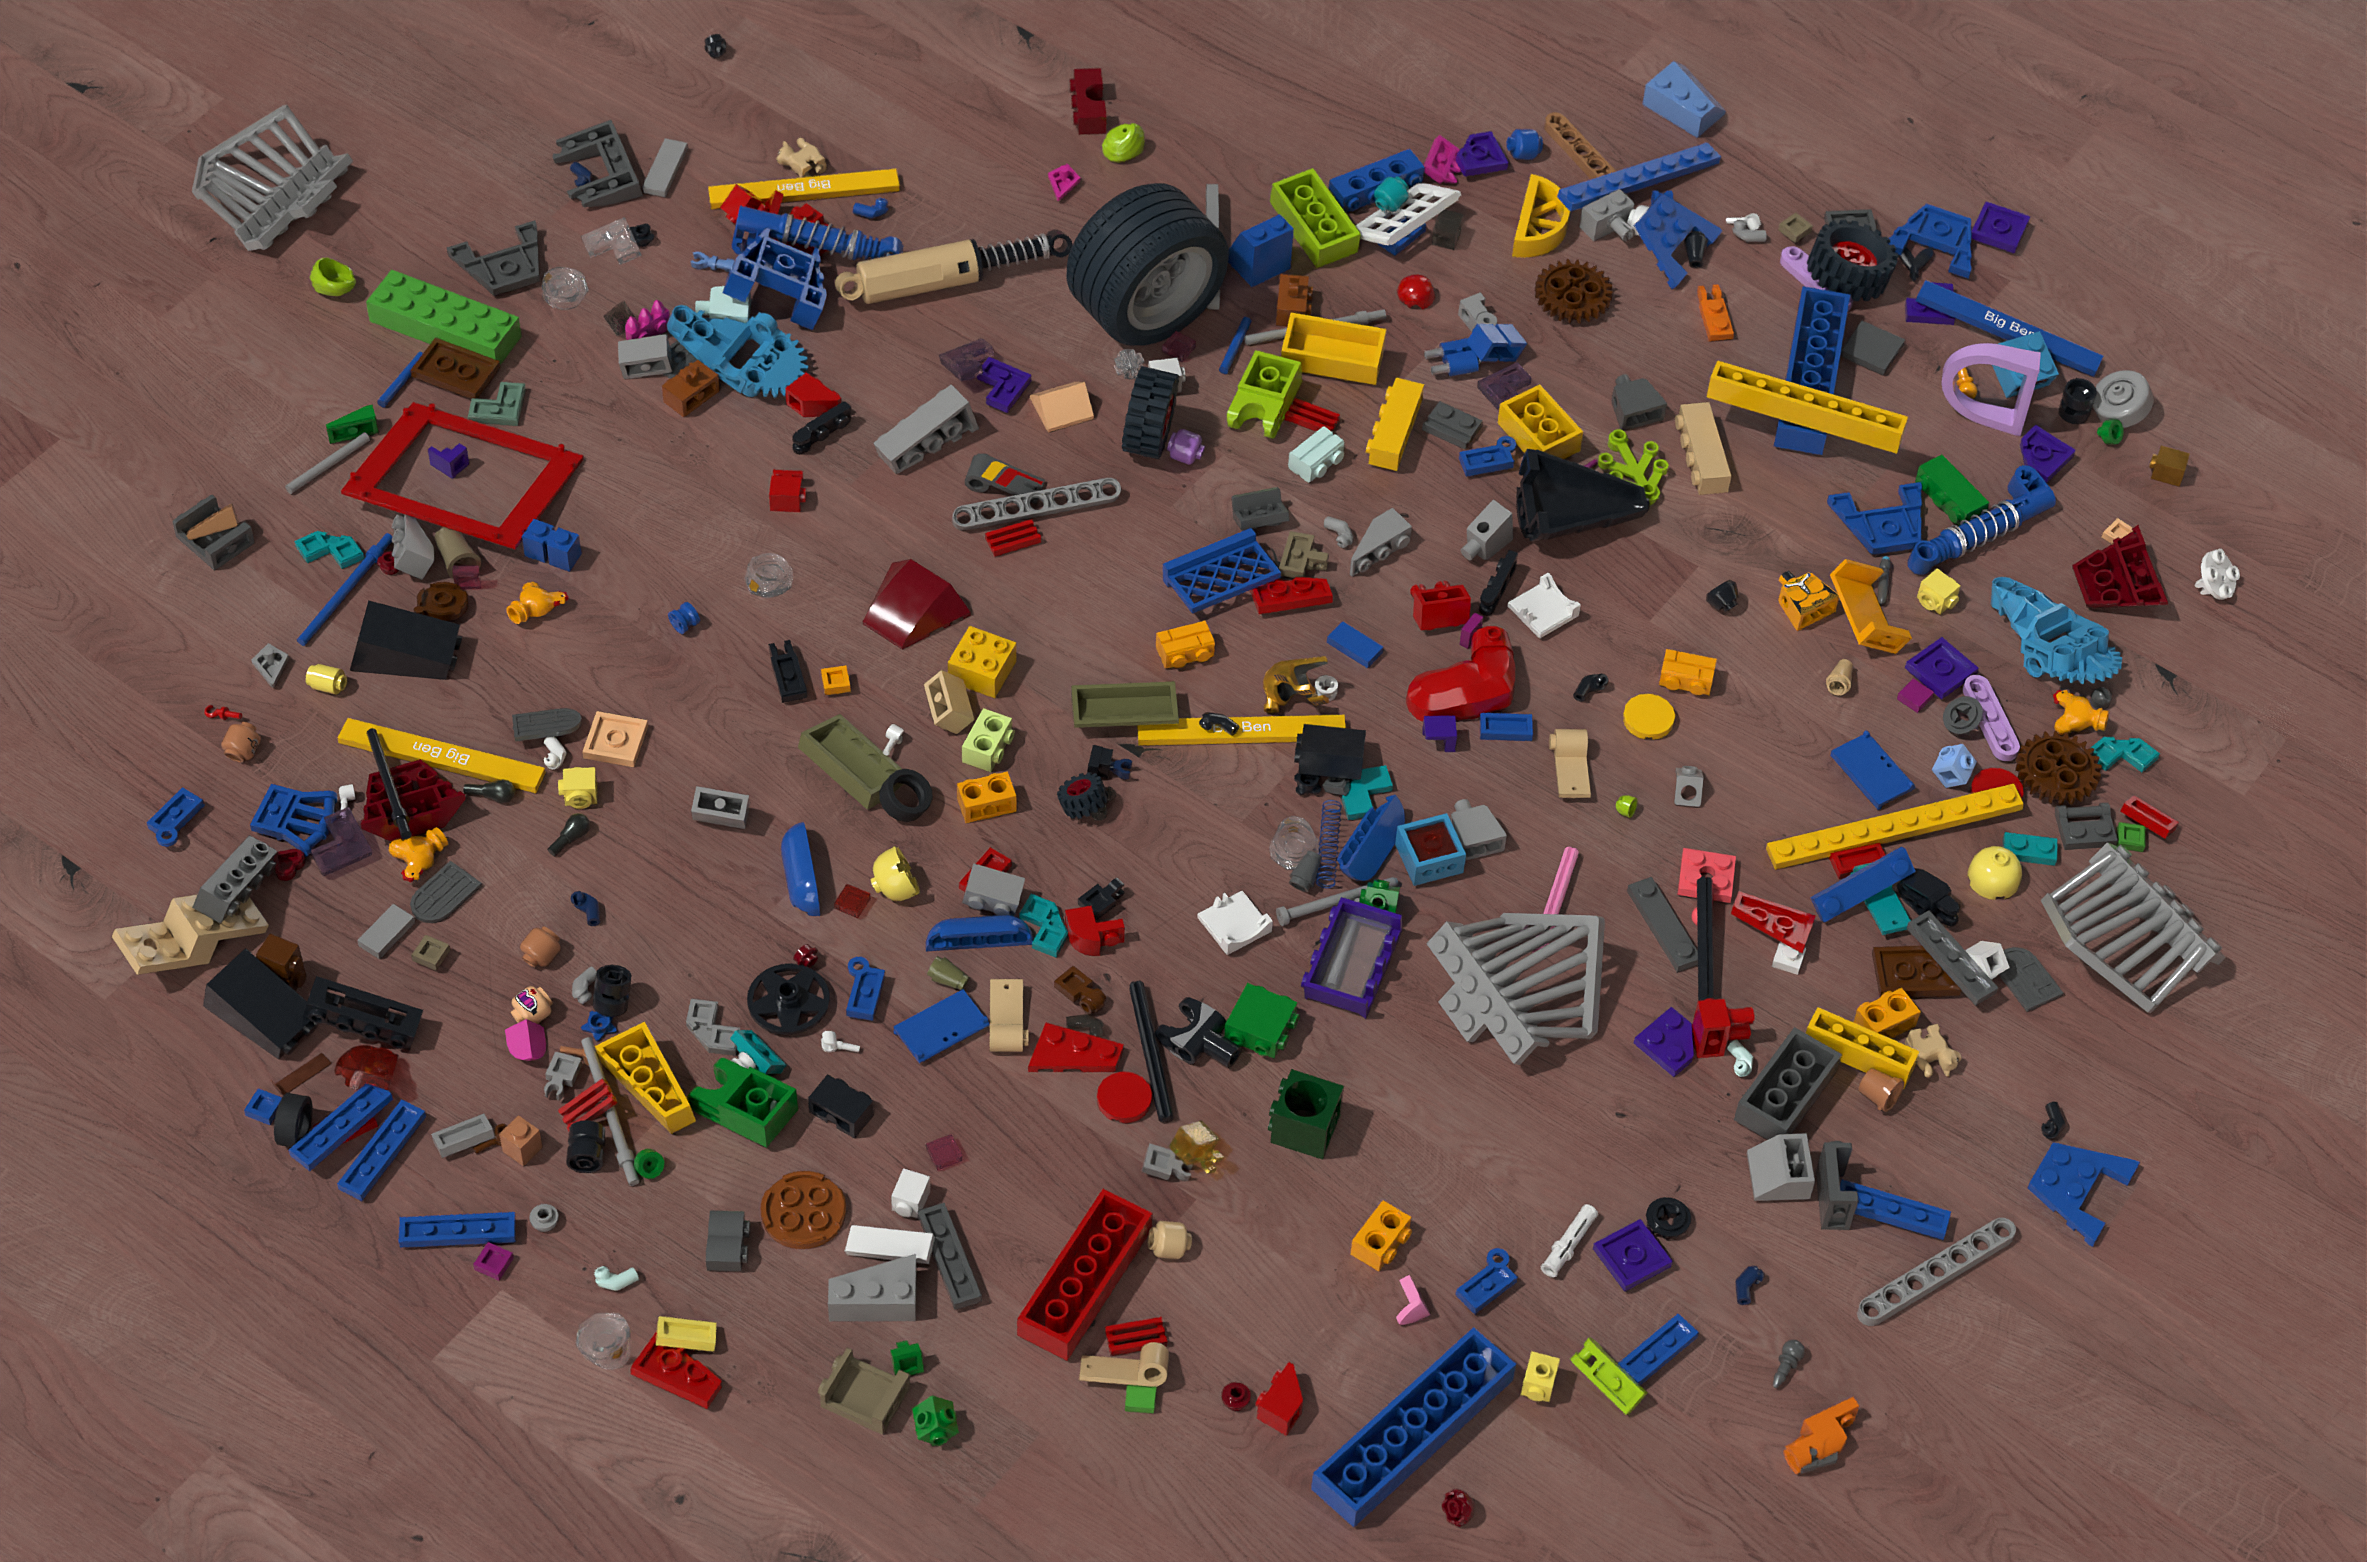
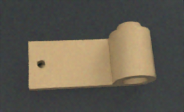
(1571, 762)
(1007, 1016)
(1148, 1371)

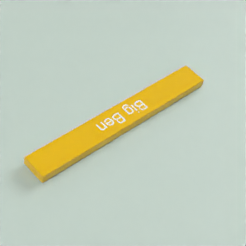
(814, 187)
(1251, 730)
(444, 755)

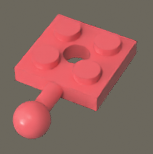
(1718, 865)

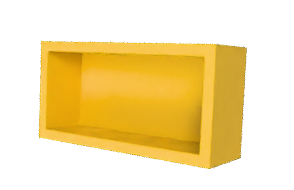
(1335, 348)

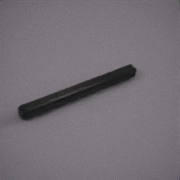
(1705, 938)
(1151, 1051)

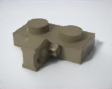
(1301, 556)

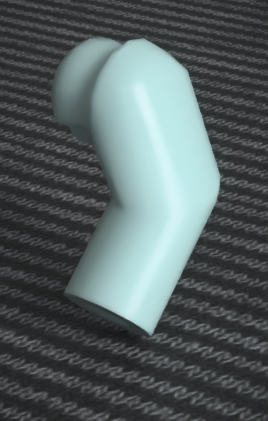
(1744, 1058)
(613, 1281)

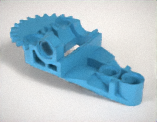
(723, 338)
(2036, 619)

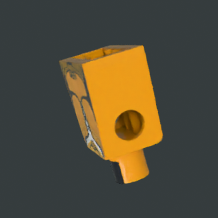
(1806, 599)

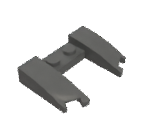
(604, 141)

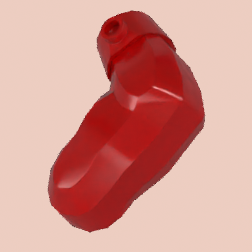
(1468, 686)

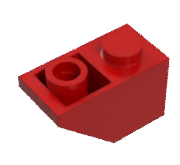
(810, 396)
(1283, 1402)

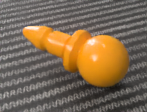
(1966, 384)

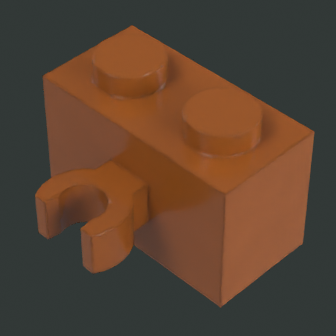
(1293, 297)
(690, 388)

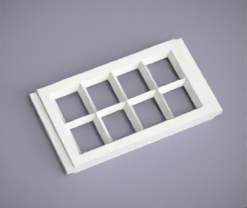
(1430, 192)

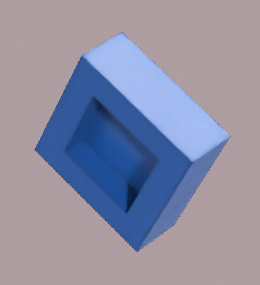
(263, 1106)

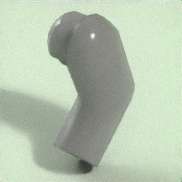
(1748, 235)
(1342, 528)
(581, 984)

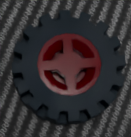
(1082, 795)

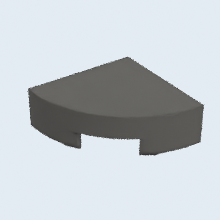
(1337, 785)

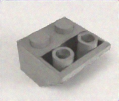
(1781, 1168)

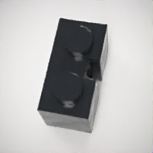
(842, 1105)

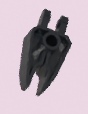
(1928, 893)

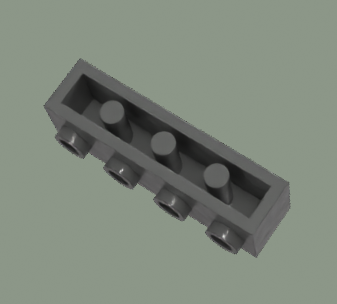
(235, 879)

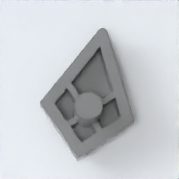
(270, 663)

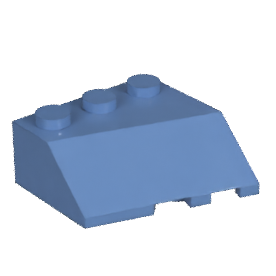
(1682, 100)

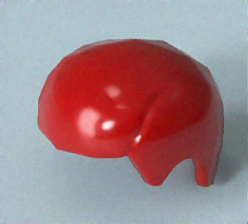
(1416, 291)

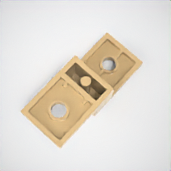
(184, 936)

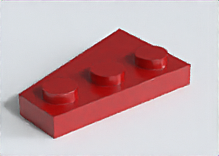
(1291, 594)
(1774, 919)
(1070, 1049)
(677, 1373)

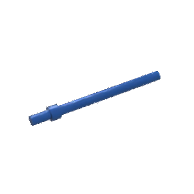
(371, 557)

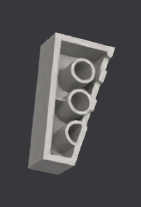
(926, 430)

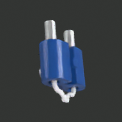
(1456, 356)

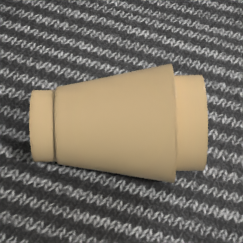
(1840, 678)

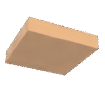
(615, 739)

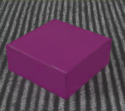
(1469, 628)
(1915, 695)
(493, 1261)

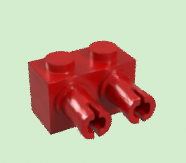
(1440, 606)
(1717, 1024)

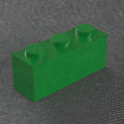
(1950, 490)

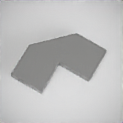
(701, 1023)

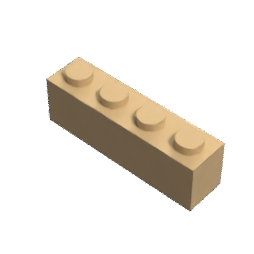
(1703, 448)

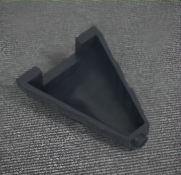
(1571, 498)

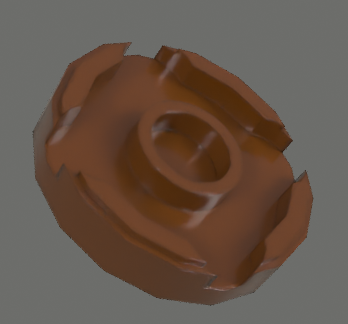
(443, 601)

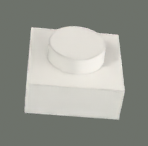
(1788, 959)

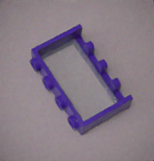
(1352, 956)

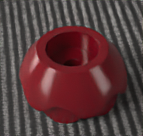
(1458, 1507)

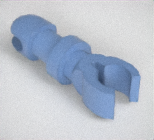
(713, 262)

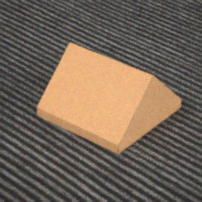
(1063, 406)

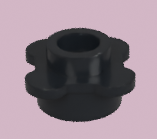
(642, 234)
(1312, 787)

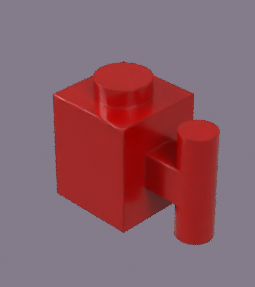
(739, 197)
(787, 491)

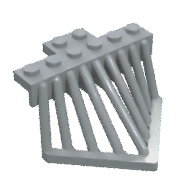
(290, 200)
(2148, 902)
(1485, 992)

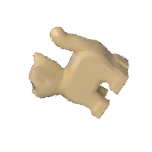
(802, 160)
(1932, 1048)

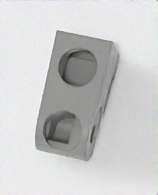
(1473, 311)

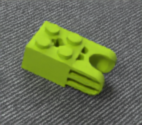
(1265, 392)

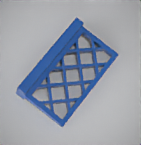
(1211, 559)

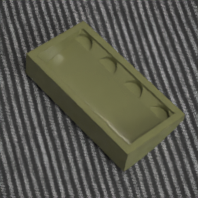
(1124, 704)
(849, 759)

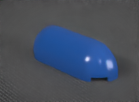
(1372, 840)
(799, 870)
(978, 933)

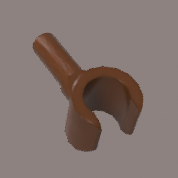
(498, 1129)

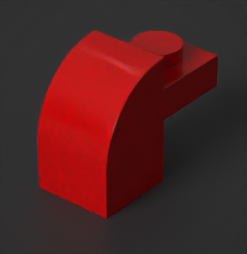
(1087, 935)

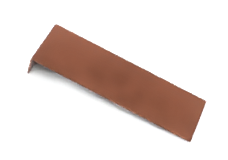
(302, 1074)

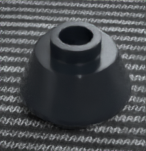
(1723, 596)

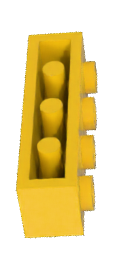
(1395, 424)
(1862, 1046)

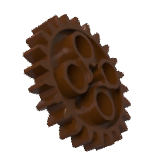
(1573, 291)
(2058, 768)

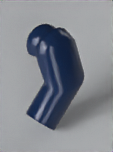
(584, 175)

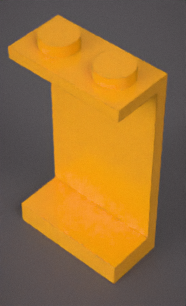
(1862, 608)

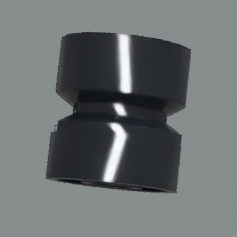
(2077, 401)
(612, 990)
(585, 1146)

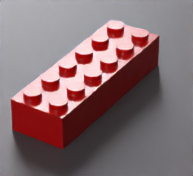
(1084, 1274)

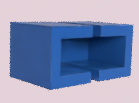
(1496, 342)
(561, 545)

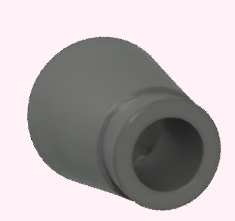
(1305, 872)

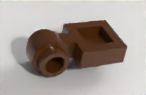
(1077, 985)

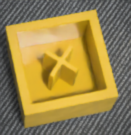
(983, 661)

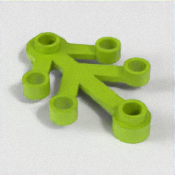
(1618, 442)

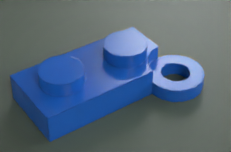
(1488, 458)
(174, 816)
(865, 989)
(1487, 1283)

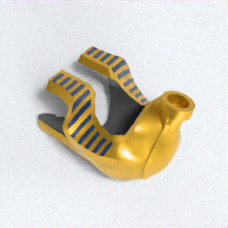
(1290, 678)

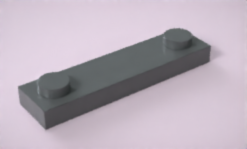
(1664, 924)
(1952, 958)
(950, 1256)

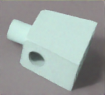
(725, 306)

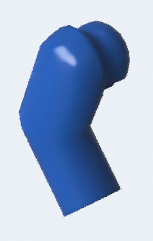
(871, 211)

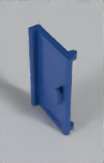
(1876, 778)
(935, 1027)

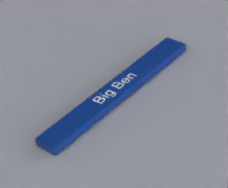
(2006, 326)

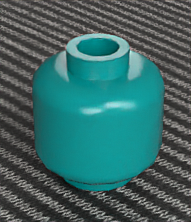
(1391, 194)

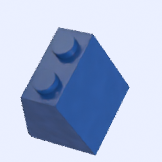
(1263, 250)

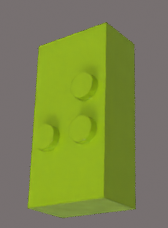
(1316, 217)

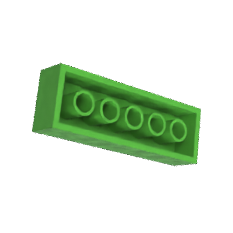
(432, 312)

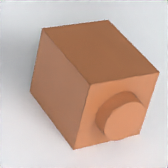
(521, 1140)

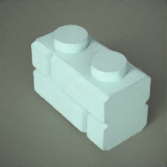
(1316, 455)

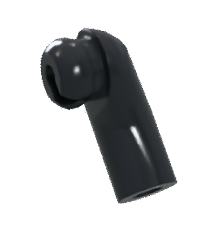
(1590, 684)
(1220, 720)
(2055, 1123)

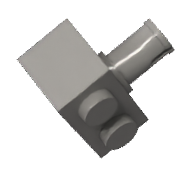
(1607, 216)

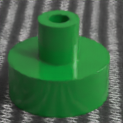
(2111, 431)
(649, 1163)

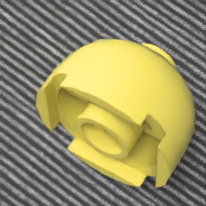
(1995, 872)
(894, 876)

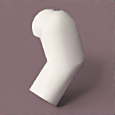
(556, 755)

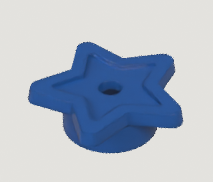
(598, 1032)

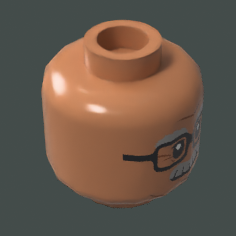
(240, 742)

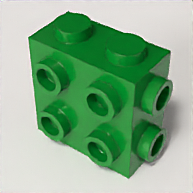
(1262, 1020)

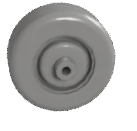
(2123, 397)

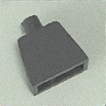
(1636, 403)

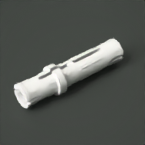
(1563, 1249)

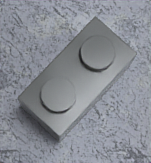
(645, 356)
(720, 807)
(993, 890)

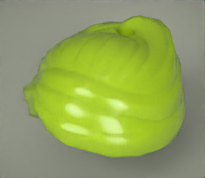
(1124, 142)
(332, 277)

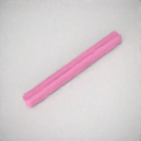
(1560, 883)

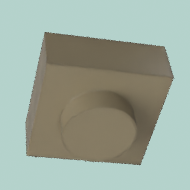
(1795, 227)
(430, 952)

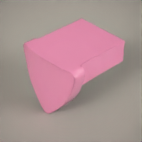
(1417, 1308)

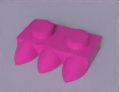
(1442, 161)
(648, 323)

